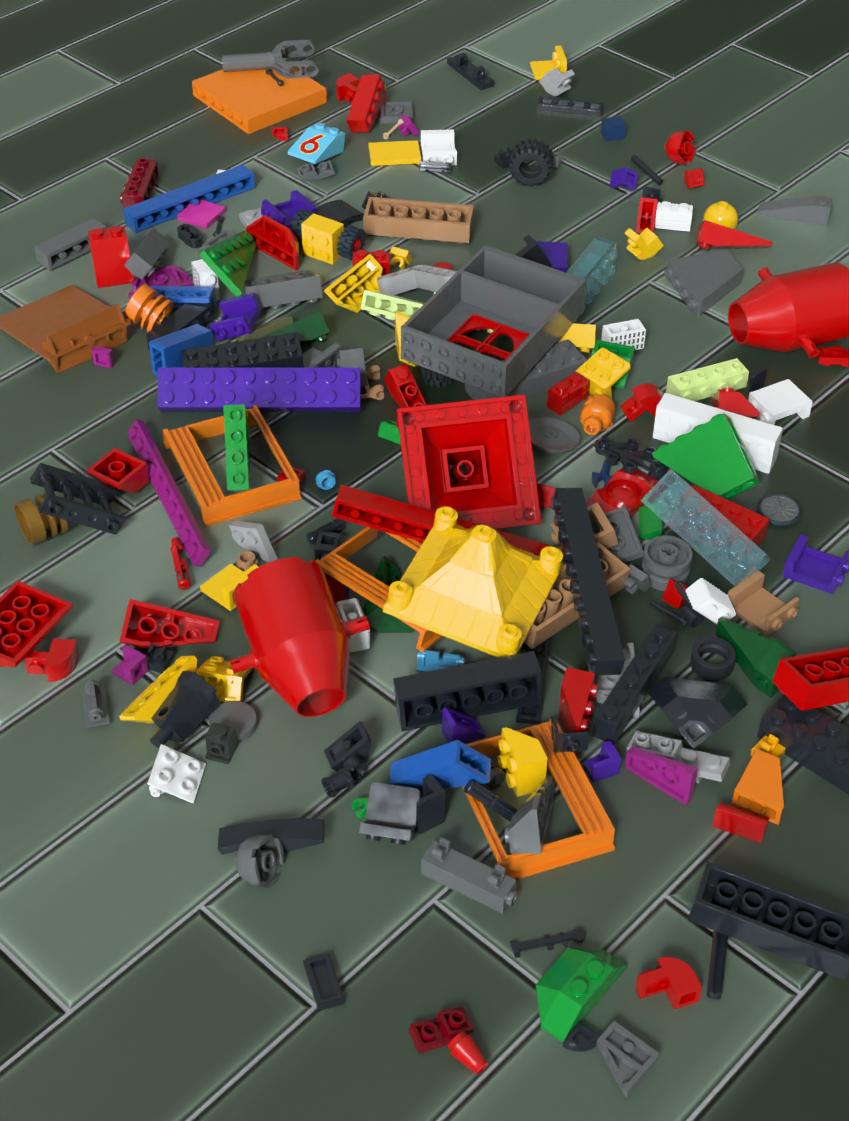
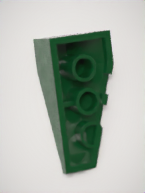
(755, 654)

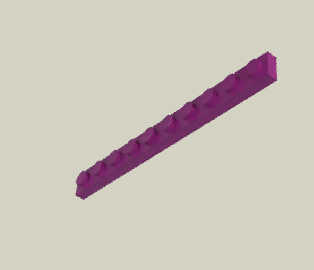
(169, 494)

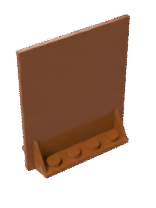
(66, 327)

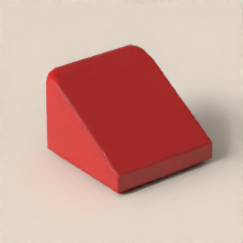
(672, 595)

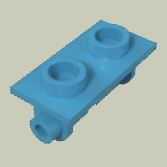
(432, 661)

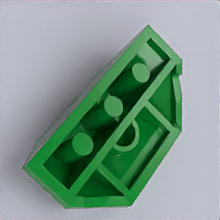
(574, 988)

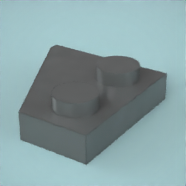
(626, 1056)

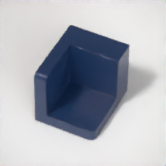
(613, 128)

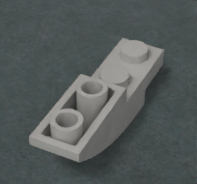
(709, 765)

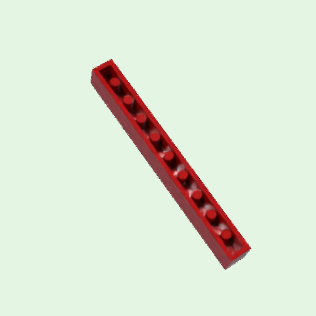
(403, 518)

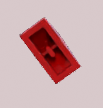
(646, 214)

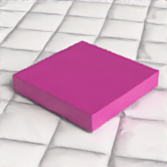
(202, 214)

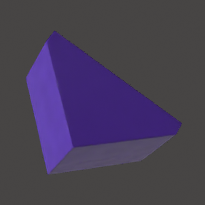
(460, 727)

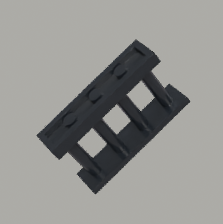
(81, 487)

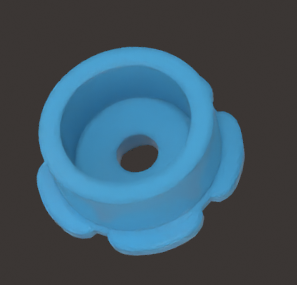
(327, 483)

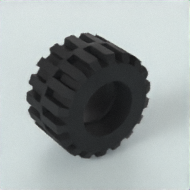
(531, 150)

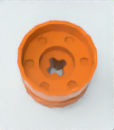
(148, 308)

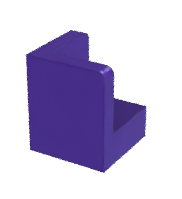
(624, 177)
(604, 765)

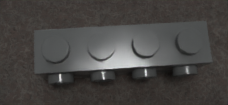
(66, 245)
(148, 254)

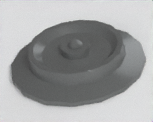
(553, 435)

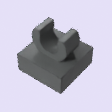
(636, 580)

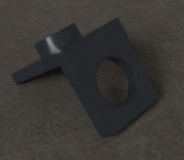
(652, 193)
(757, 380)
(567, 741)

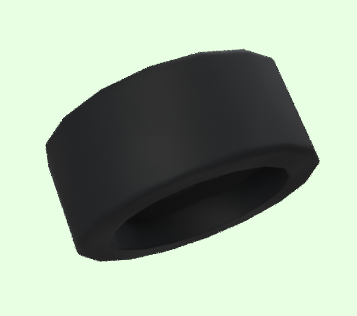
(708, 670)

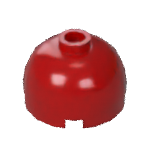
(680, 147)

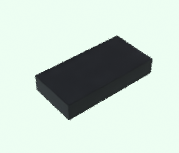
(323, 982)

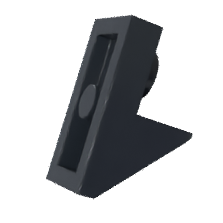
(353, 742)

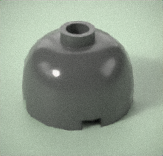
(259, 860)

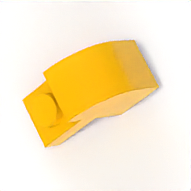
(643, 245)

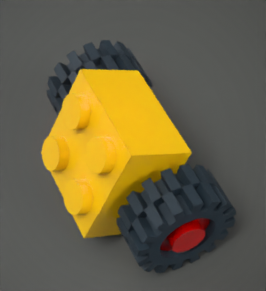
(326, 238)

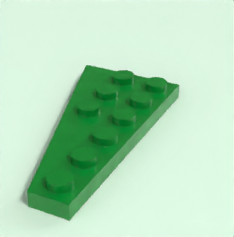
(231, 260)

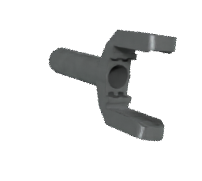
(275, 60)

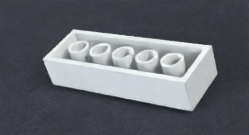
(680, 416)

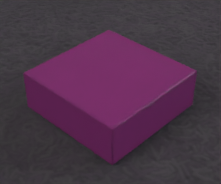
(103, 357)

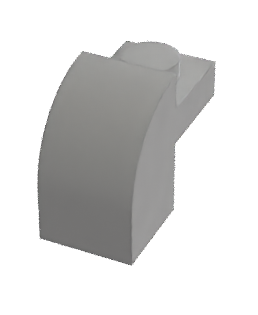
(555, 82)

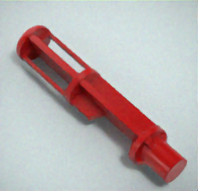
(180, 564)

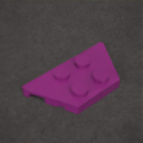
(163, 276)

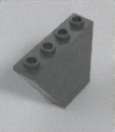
(704, 278)

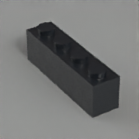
(182, 318)

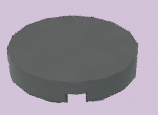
(236, 715)

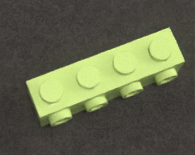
(387, 304)
(707, 380)

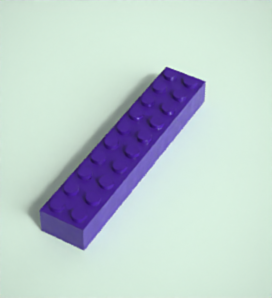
(265, 387)

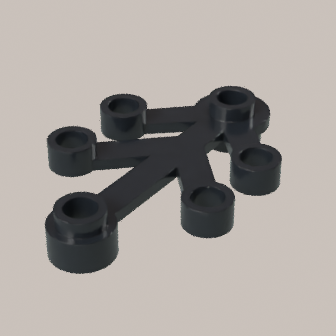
(630, 457)

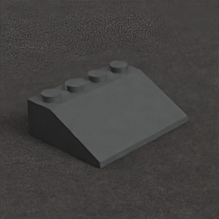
(285, 289)

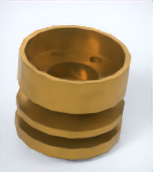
(34, 524)

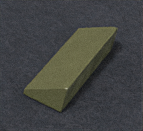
(267, 328)

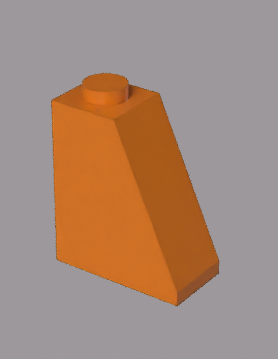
(761, 787)

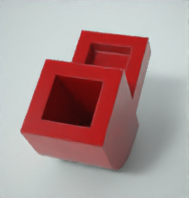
(346, 87)
(644, 398)
(56, 663)
(674, 978)

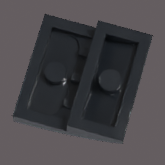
(340, 212)

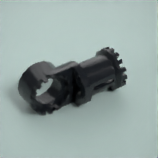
(346, 776)

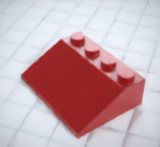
(26, 619)

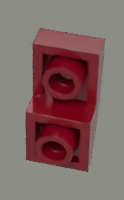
(441, 1030)

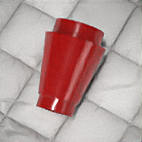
(467, 1052)

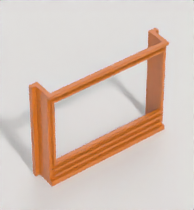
(213, 503)
(365, 584)
(580, 797)

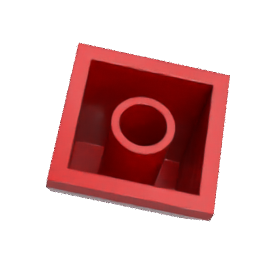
(109, 254)

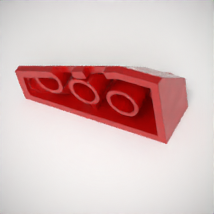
(163, 626)

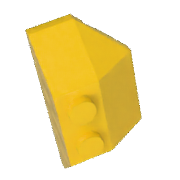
(350, 287)
(153, 696)

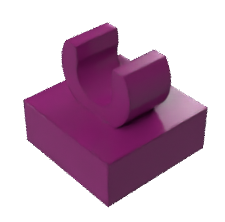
(407, 126)

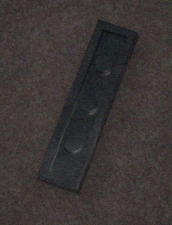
(570, 106)

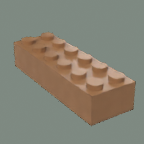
(418, 220)
(559, 606)

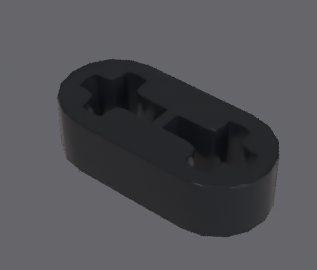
(190, 235)

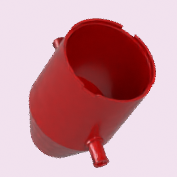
(793, 310)
(296, 635)

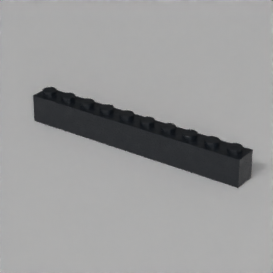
(587, 582)

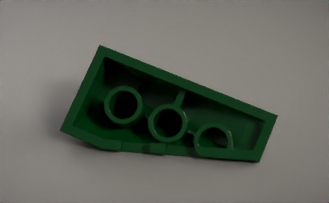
(308, 329)
(385, 623)

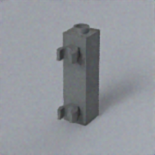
(469, 876)

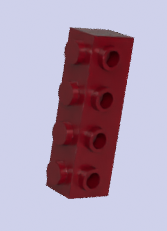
(140, 182)

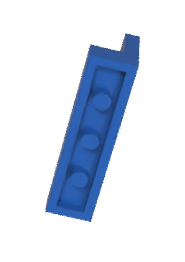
(187, 294)

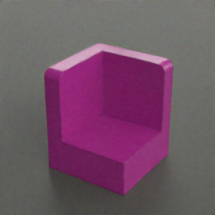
(132, 667)

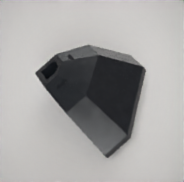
(696, 706)

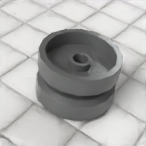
(666, 559)

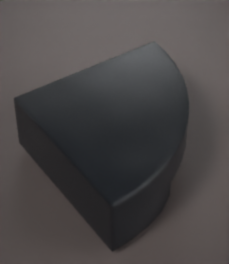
(581, 1039)

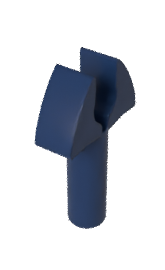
(603, 475)

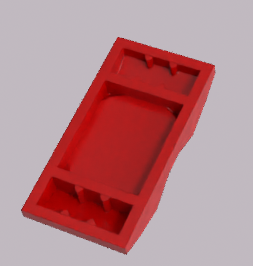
(622, 491)

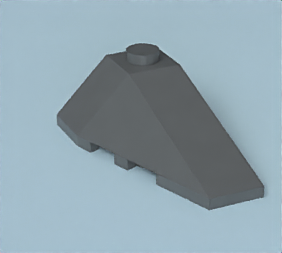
(803, 209)
(531, 820)

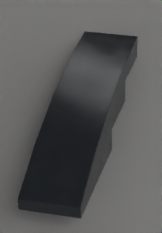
(292, 833)

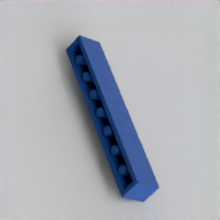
(170, 204)

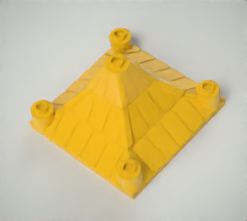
(474, 586)

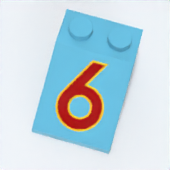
(318, 143)

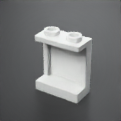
(438, 146)
(780, 401)

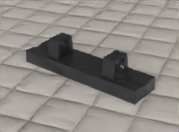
(474, 74)

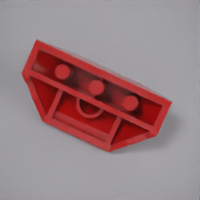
(275, 241)

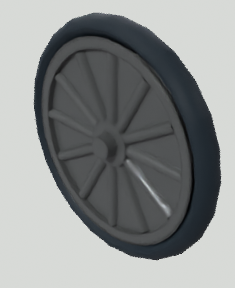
(779, 509)

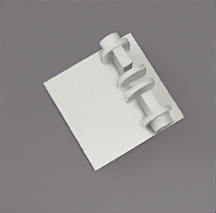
(175, 774)

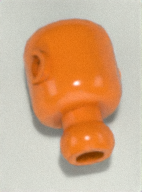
(597, 414)

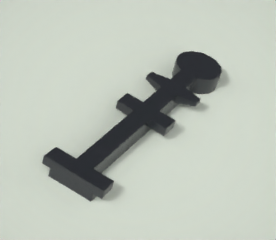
(578, 935)

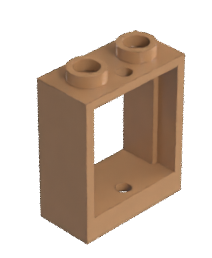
(607, 535)

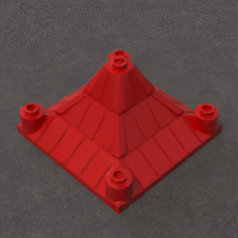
(471, 460)

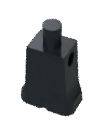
(184, 709)

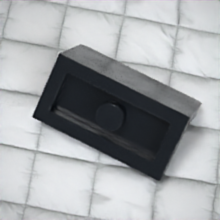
(430, 808)

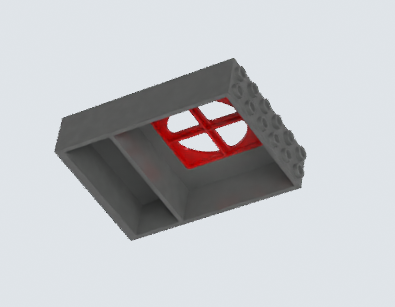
(498, 294)

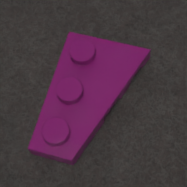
(664, 773)

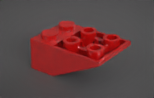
(577, 700)

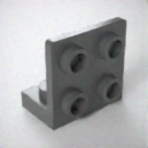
(317, 359)

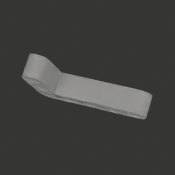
(418, 276)

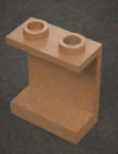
(761, 607)

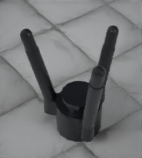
(689, 615)

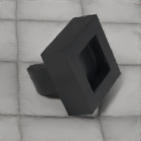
(503, 158)
(159, 658)

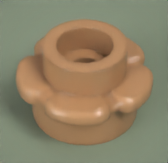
(246, 560)

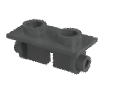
(94, 704)

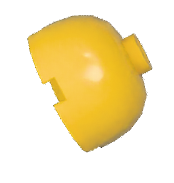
(722, 214)

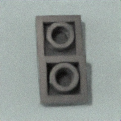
(309, 172)

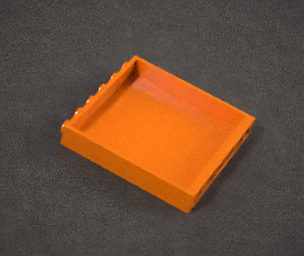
(255, 99)

